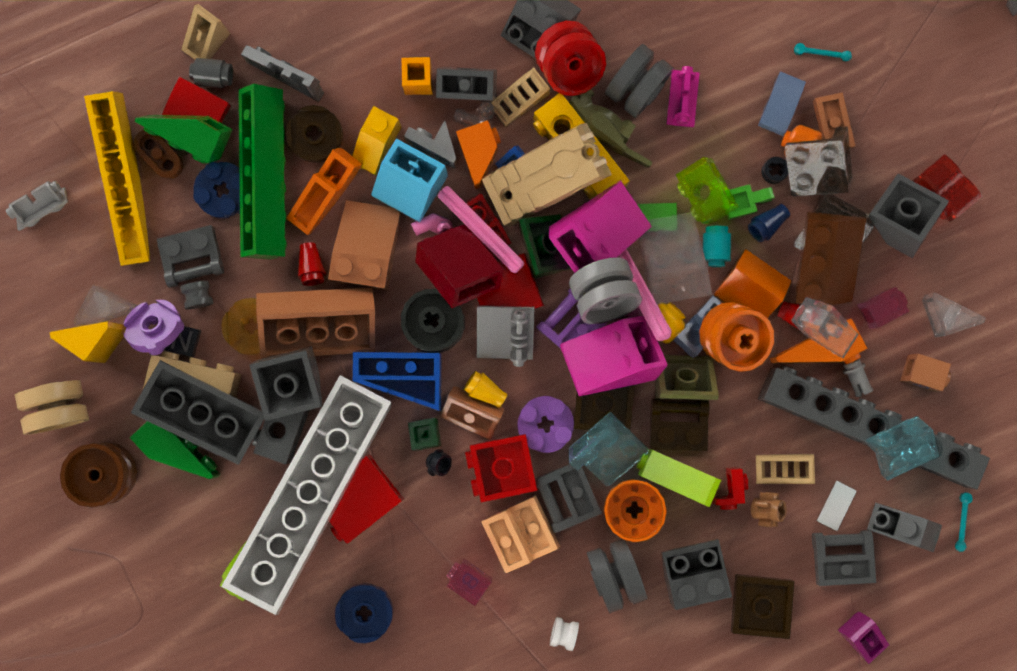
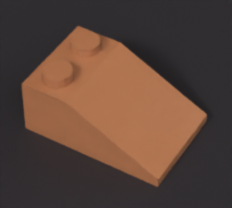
(365, 246)

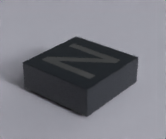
(186, 342)

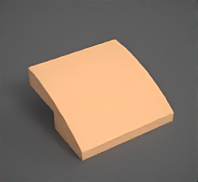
(520, 534)

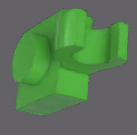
(747, 200)

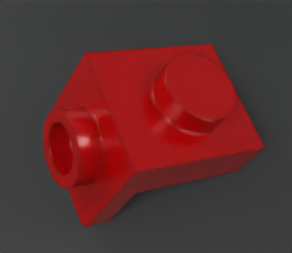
(736, 485)

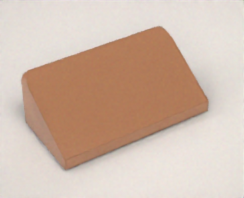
(471, 413)

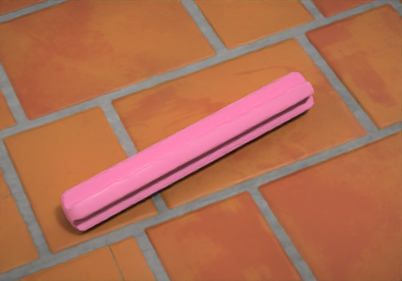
(481, 229)
(648, 305)

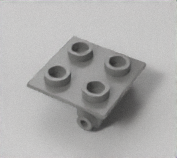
(505, 333)

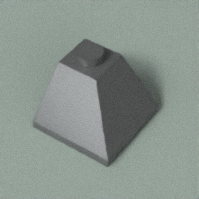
(906, 214)

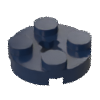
(205, 189)
(352, 624)

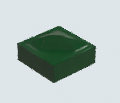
(424, 434)

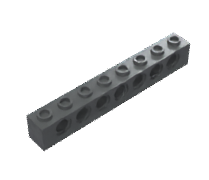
(969, 462)

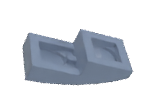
(781, 103)
(689, 338)

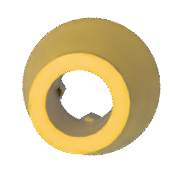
(484, 389)

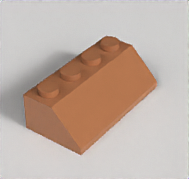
(325, 319)

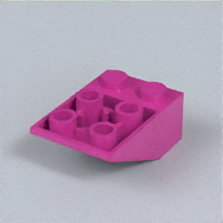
(599, 228)
(614, 356)

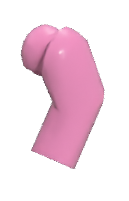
(433, 223)

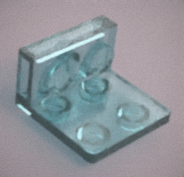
(607, 450)

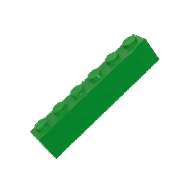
(262, 172)

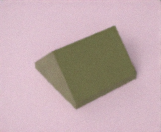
(687, 379)

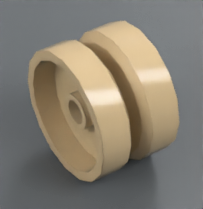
(51, 406)

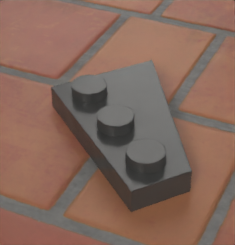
(283, 72)

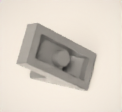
(439, 148)

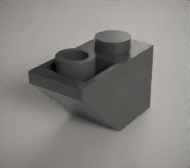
(904, 527)

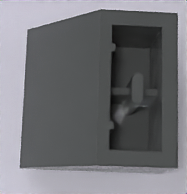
(532, 18)
(695, 574)

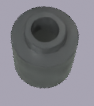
(211, 73)

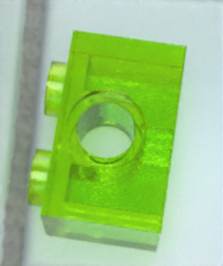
(720, 199)

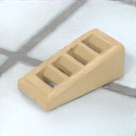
(535, 98)
(796, 479)

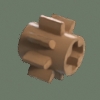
(768, 509)

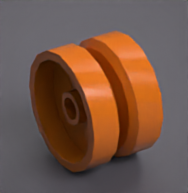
(736, 336)

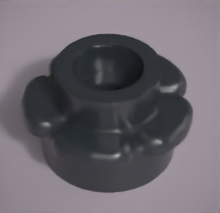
(438, 463)

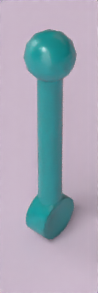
(800, 48)
(965, 498)

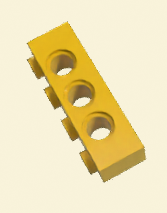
(561, 112)

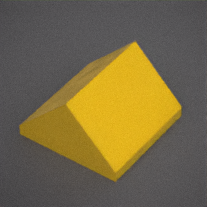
(91, 341)

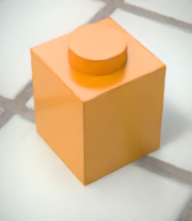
(417, 76)

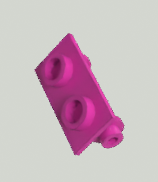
(683, 97)

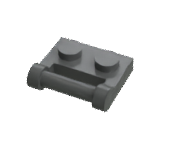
(189, 247)
(576, 493)
(844, 568)

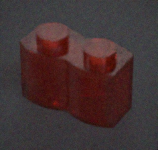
(949, 182)

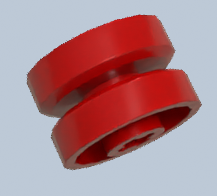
(570, 58)

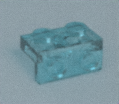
(903, 447)

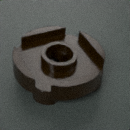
(303, 123)

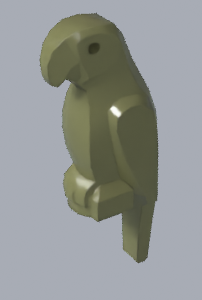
(607, 127)

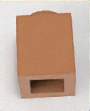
(926, 372)

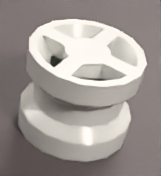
(564, 634)

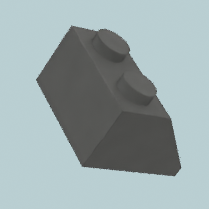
(287, 383)

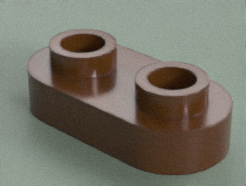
(159, 155)

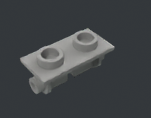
(49, 199)

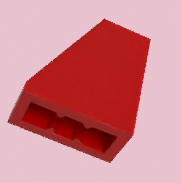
(364, 501)

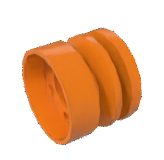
(647, 522)

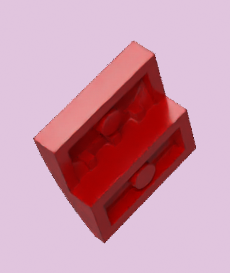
(194, 101)
(515, 289)

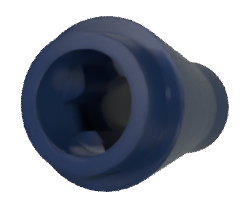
(766, 224)

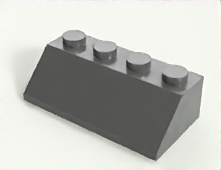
(198, 412)

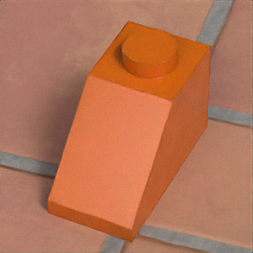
(479, 149)

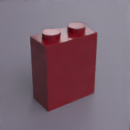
(458, 265)

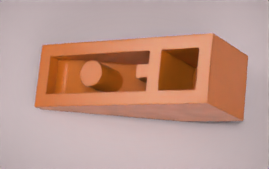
(812, 352)

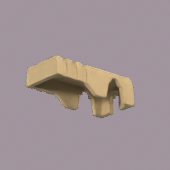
(546, 175)

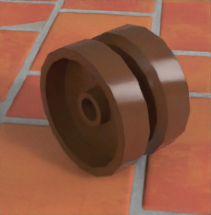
(82, 469)

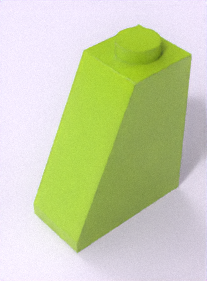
(678, 477)

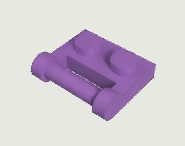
(572, 330)

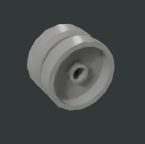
(605, 291)

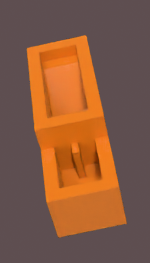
(324, 190)

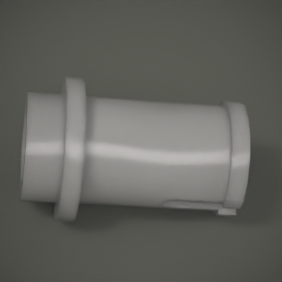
(858, 377)

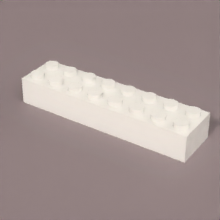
(307, 496)

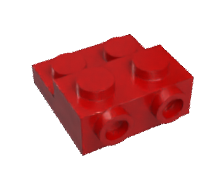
(501, 468)

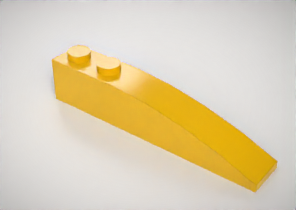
(119, 174)

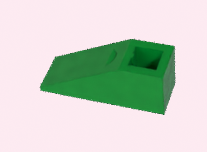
(195, 134)
(173, 451)

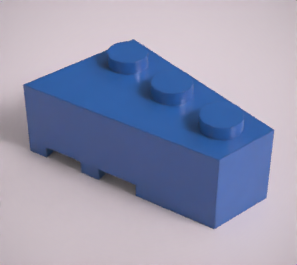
(405, 375)

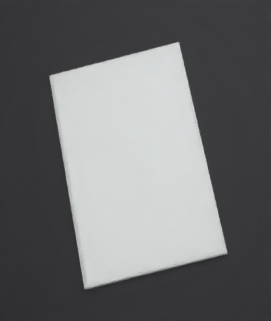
(836, 505)

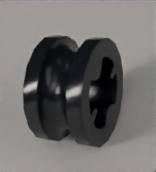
(773, 162)

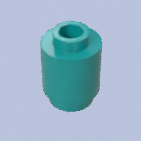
(717, 246)

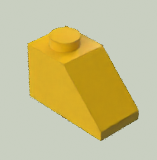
(376, 139)

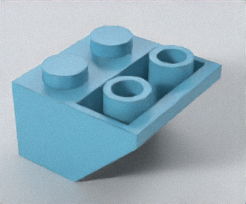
(408, 180)

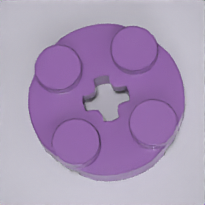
(161, 336)
(559, 433)

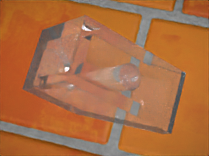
(825, 326)

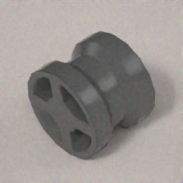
(196, 295)

